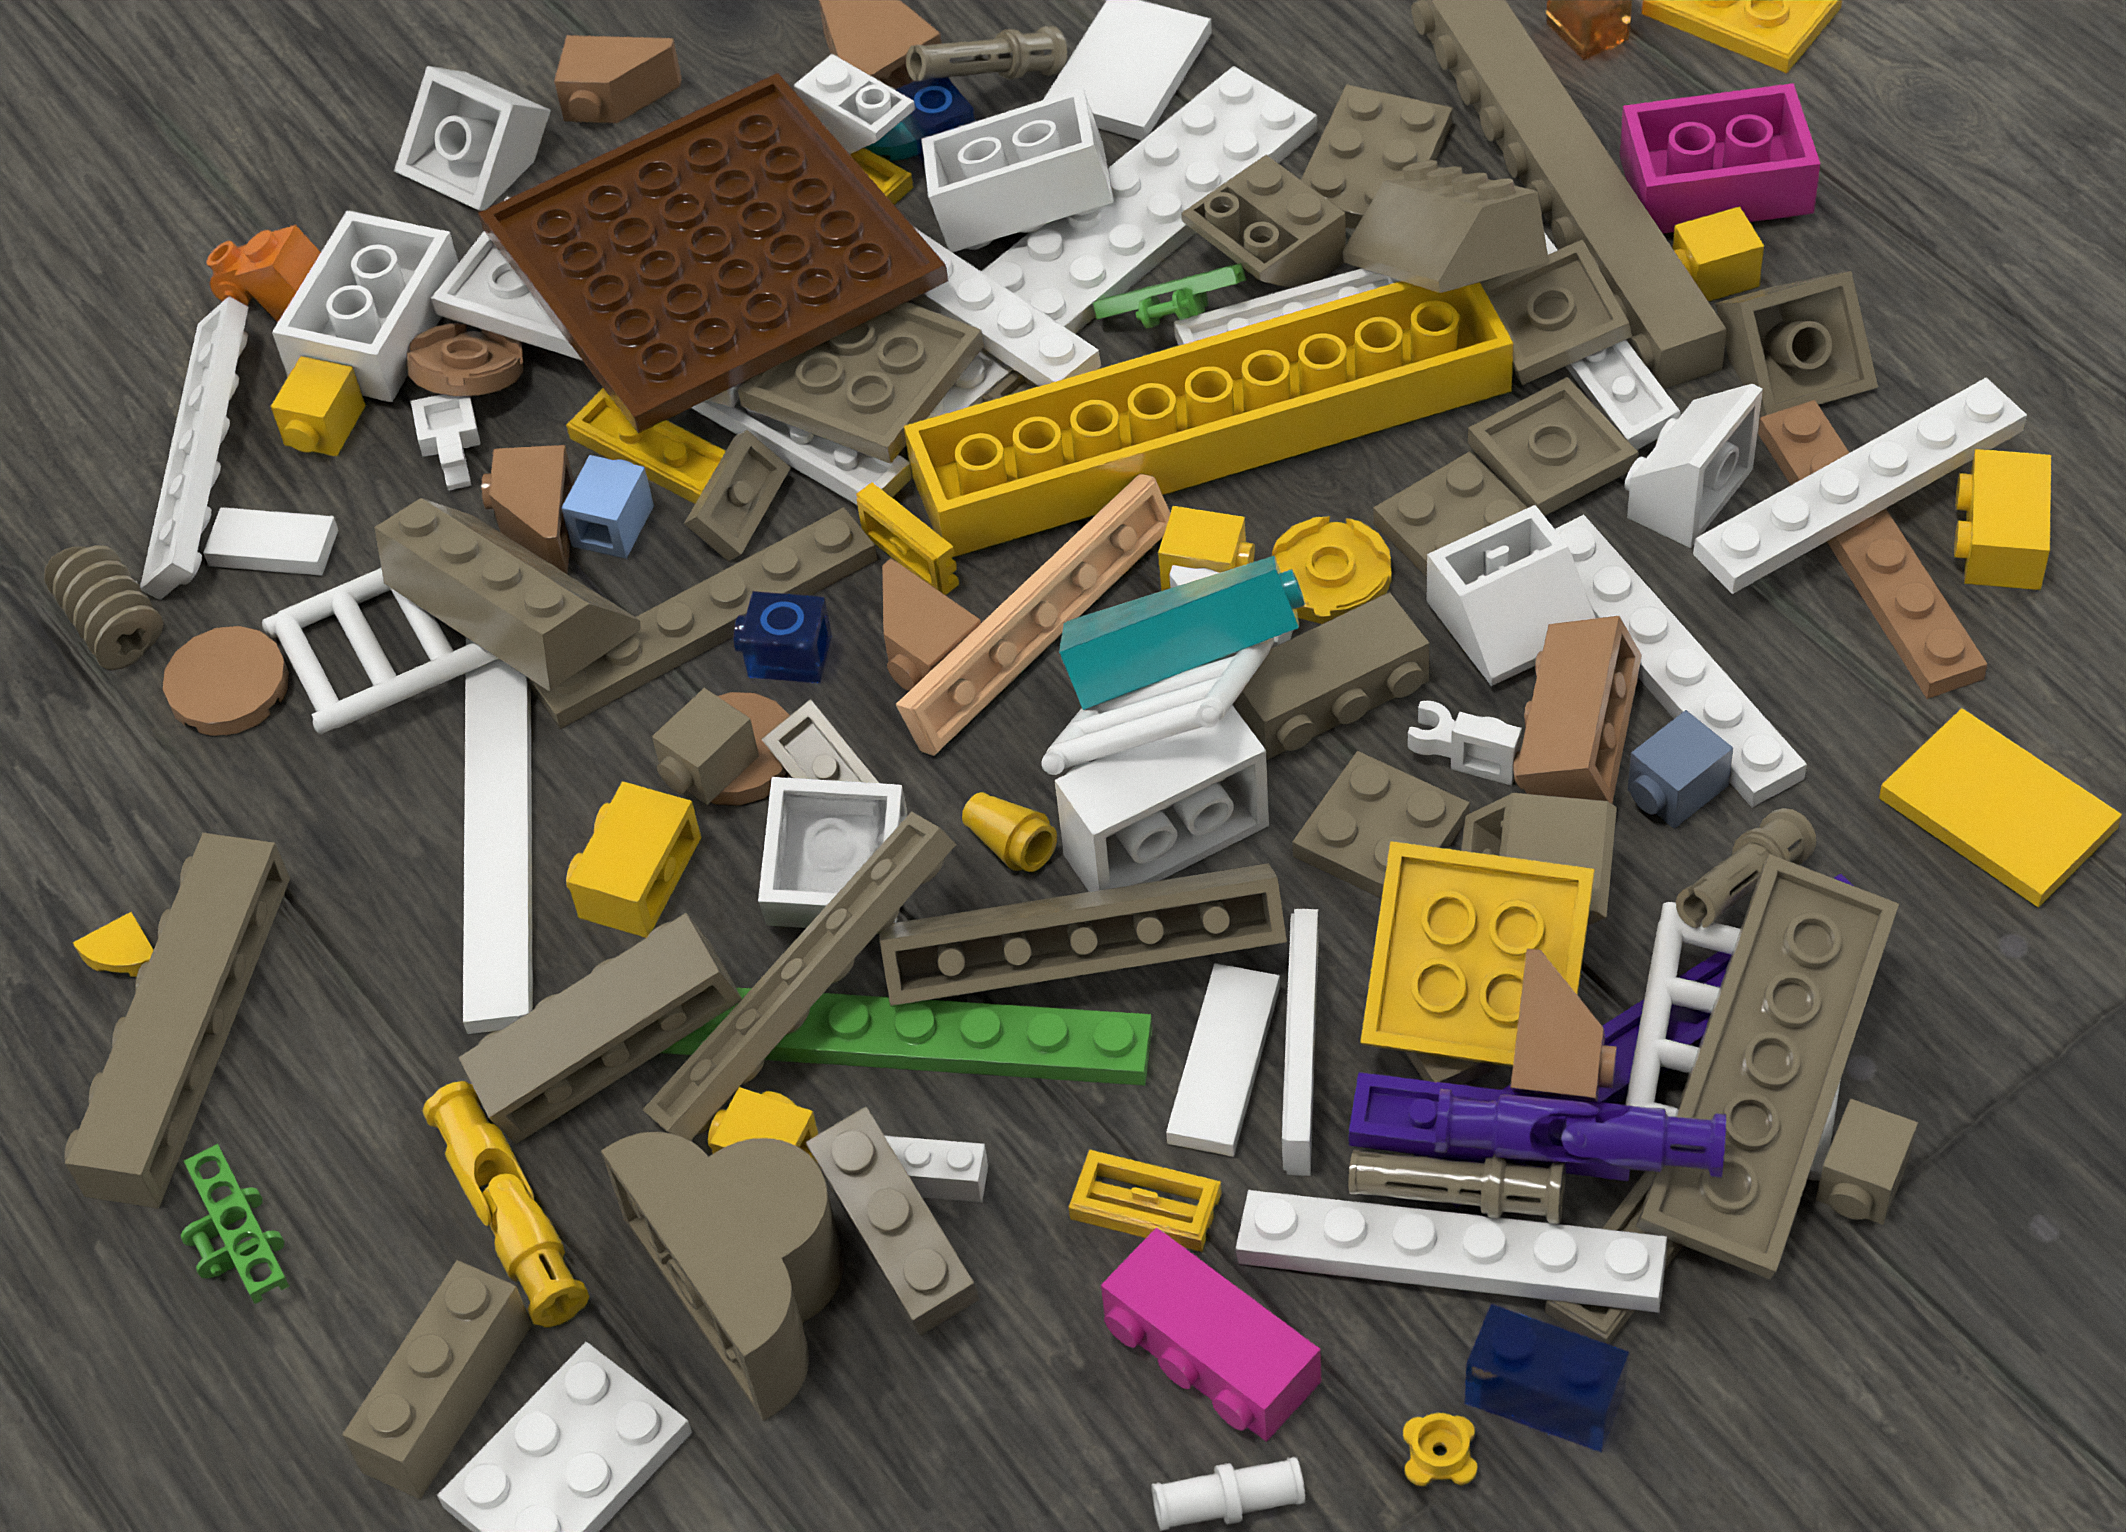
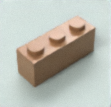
(1579, 710)

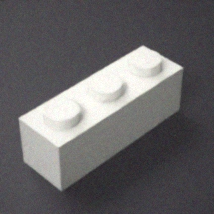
(943, 1167)

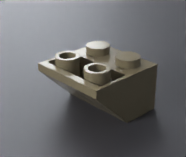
(1272, 225)
(1551, 832)

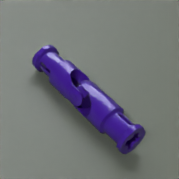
(1619, 1136)

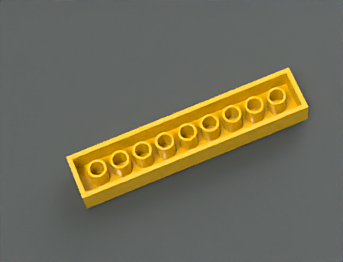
(1206, 409)

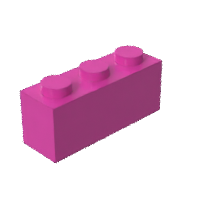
(1210, 1335)

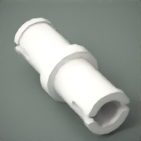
(1228, 1493)

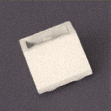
(1504, 590)

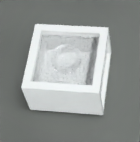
(819, 841)

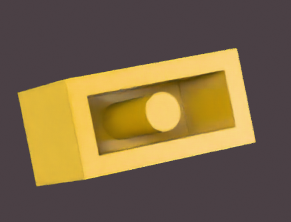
(2005, 519)
(633, 859)

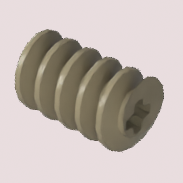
(103, 604)

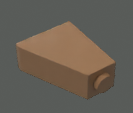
(875, 36)

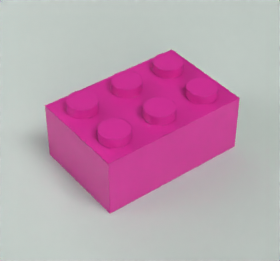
(1720, 155)

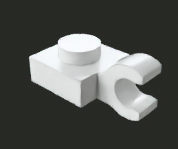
(444, 428)
(1473, 743)

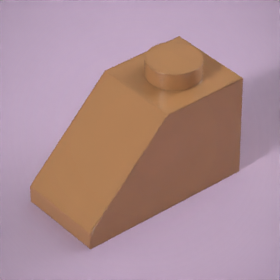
(614, 76)
(527, 499)
(919, 624)
(1558, 1038)

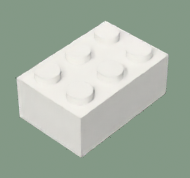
(1016, 171)
(368, 300)
(1163, 804)

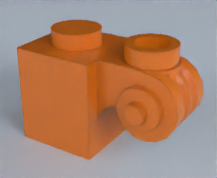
(265, 268)

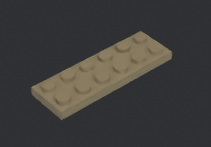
(1772, 1062)

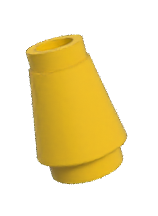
(1011, 831)

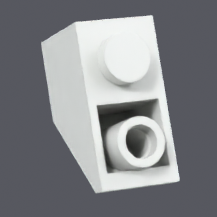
(852, 103)

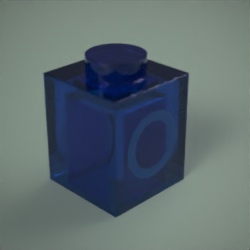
(937, 109)
(784, 637)

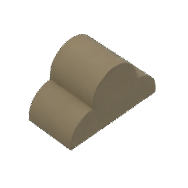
(740, 1244)

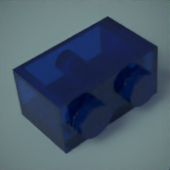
(1546, 1377)

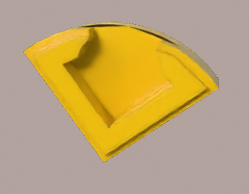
(116, 947)

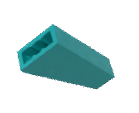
(1178, 629)

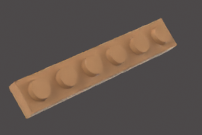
(1881, 563)

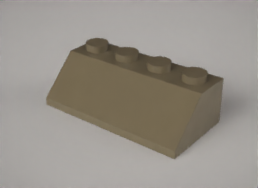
(1448, 228)
(498, 592)

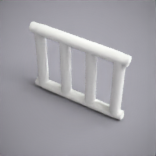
(386, 687)
(1157, 710)
(1667, 989)

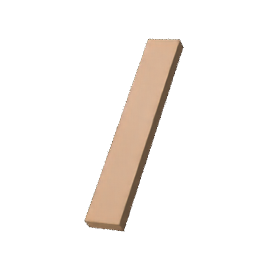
(1034, 615)

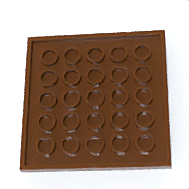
(711, 250)

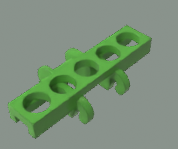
(1186, 301)
(224, 1213)

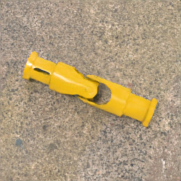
(523, 1233)

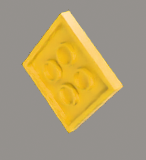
(1458, 944)

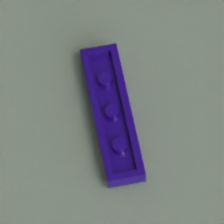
(1402, 1118)

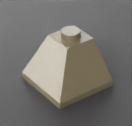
(1799, 341)

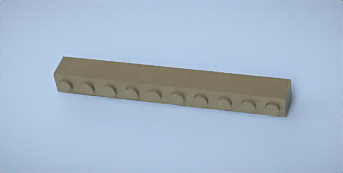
(1576, 182)

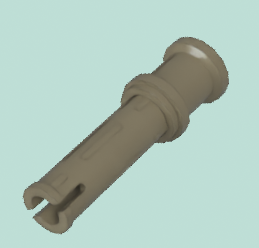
(934, 60)
(1740, 872)
(1492, 1185)

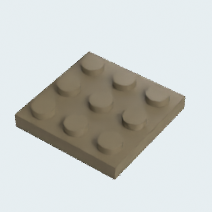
(868, 379)

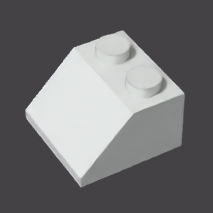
(469, 137)
(1696, 464)

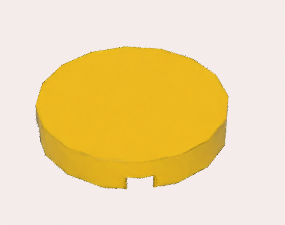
(1334, 565)

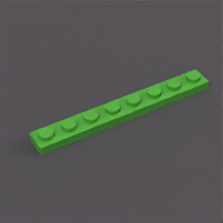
(962, 1039)

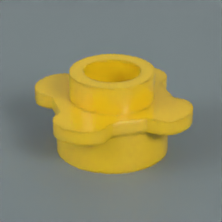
(1445, 1431)

